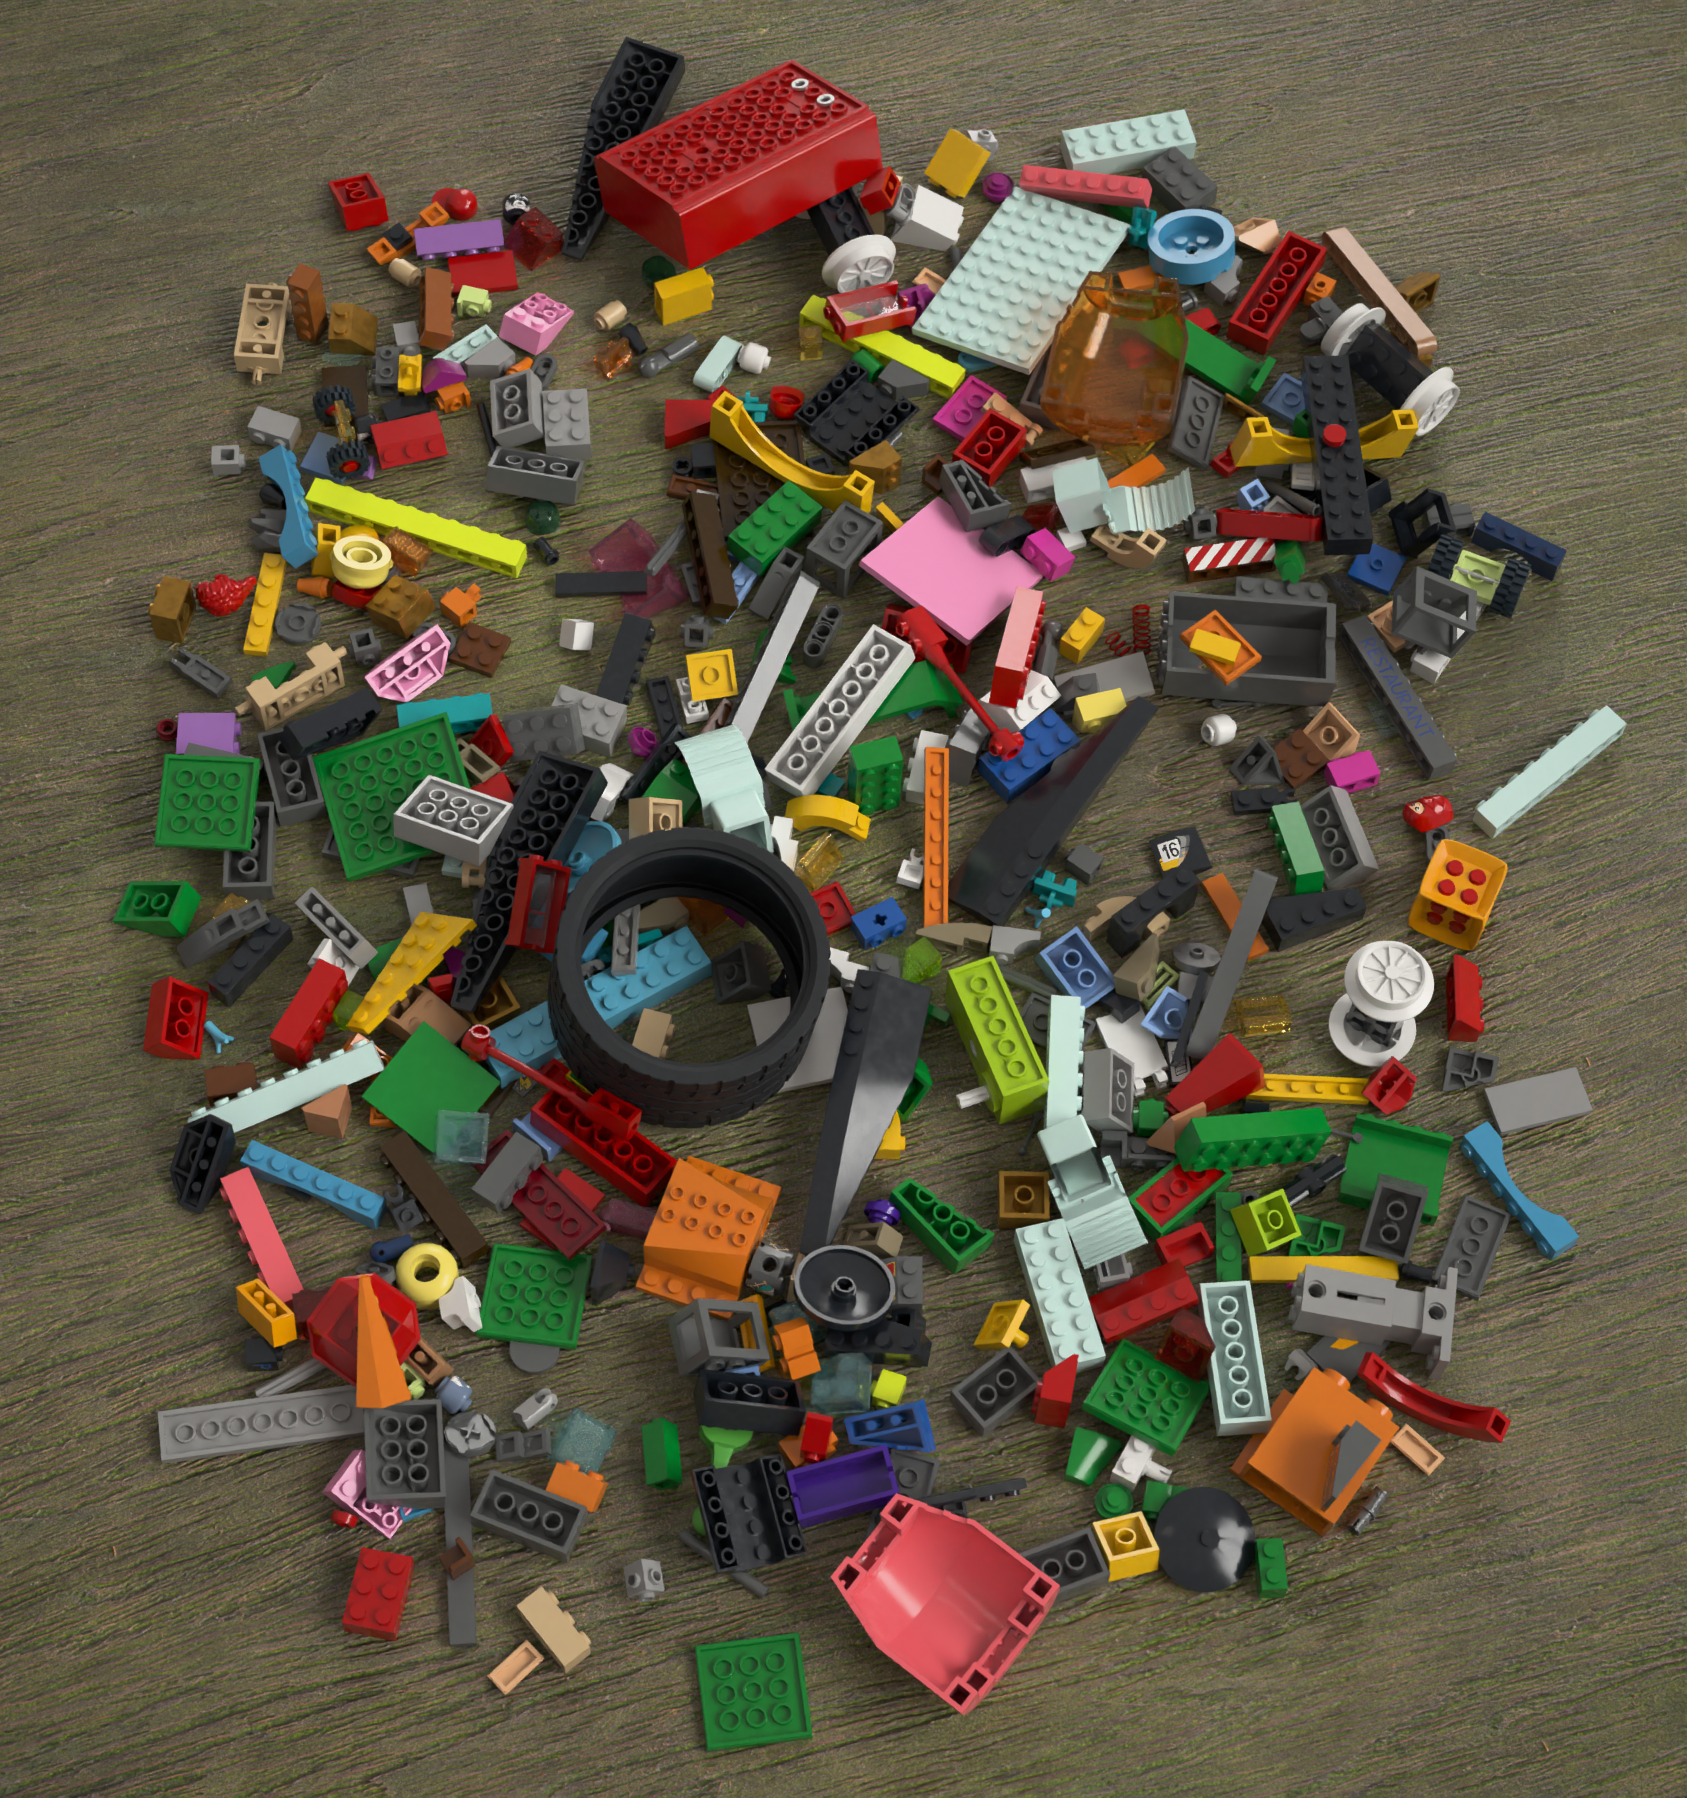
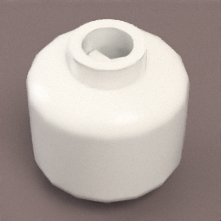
(753, 358)
(1218, 729)

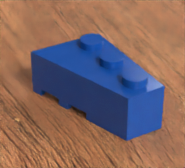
(898, 1426)

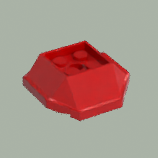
(336, 1318)

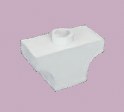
(334, 955)
(461, 1306)

